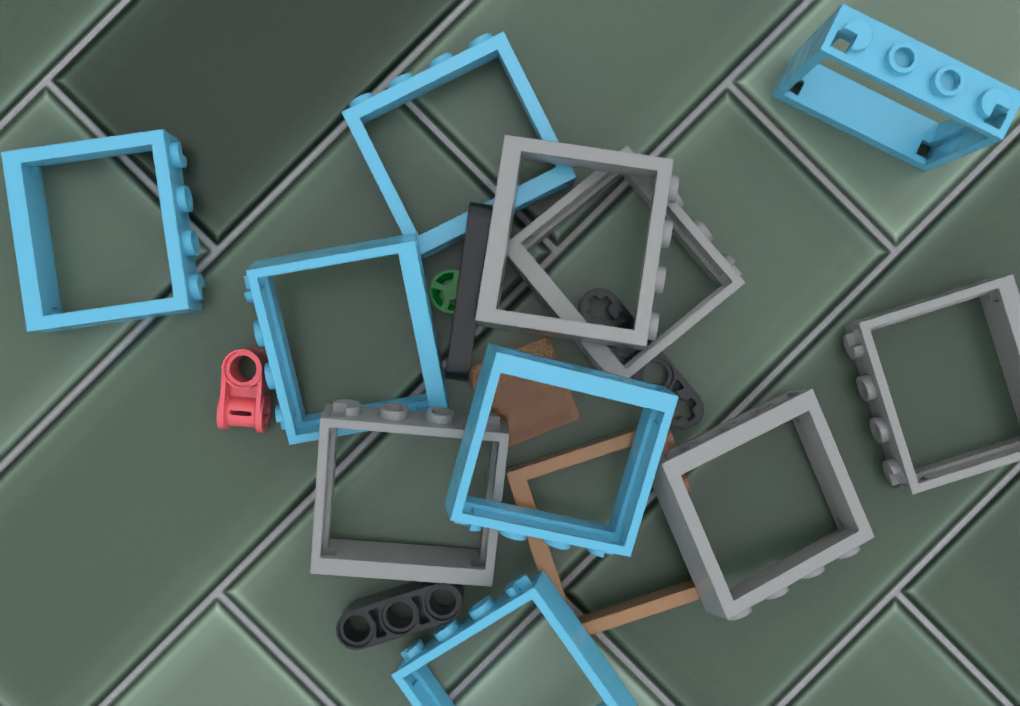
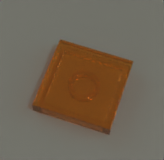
(528, 404)

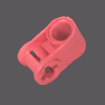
(244, 394)

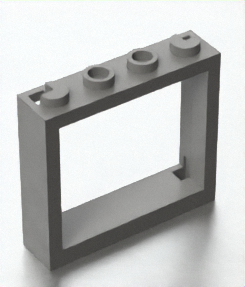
(690, 234)
(658, 236)
(1002, 311)
(402, 560)
(804, 564)

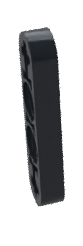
(468, 291)
(685, 391)

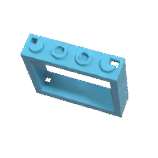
(441, 71)
(975, 102)
(34, 240)
(271, 332)
(556, 529)
(425, 690)

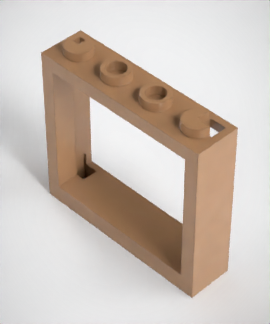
(622, 612)

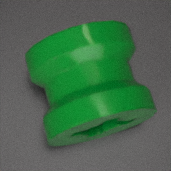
(444, 290)

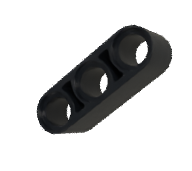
(385, 625)

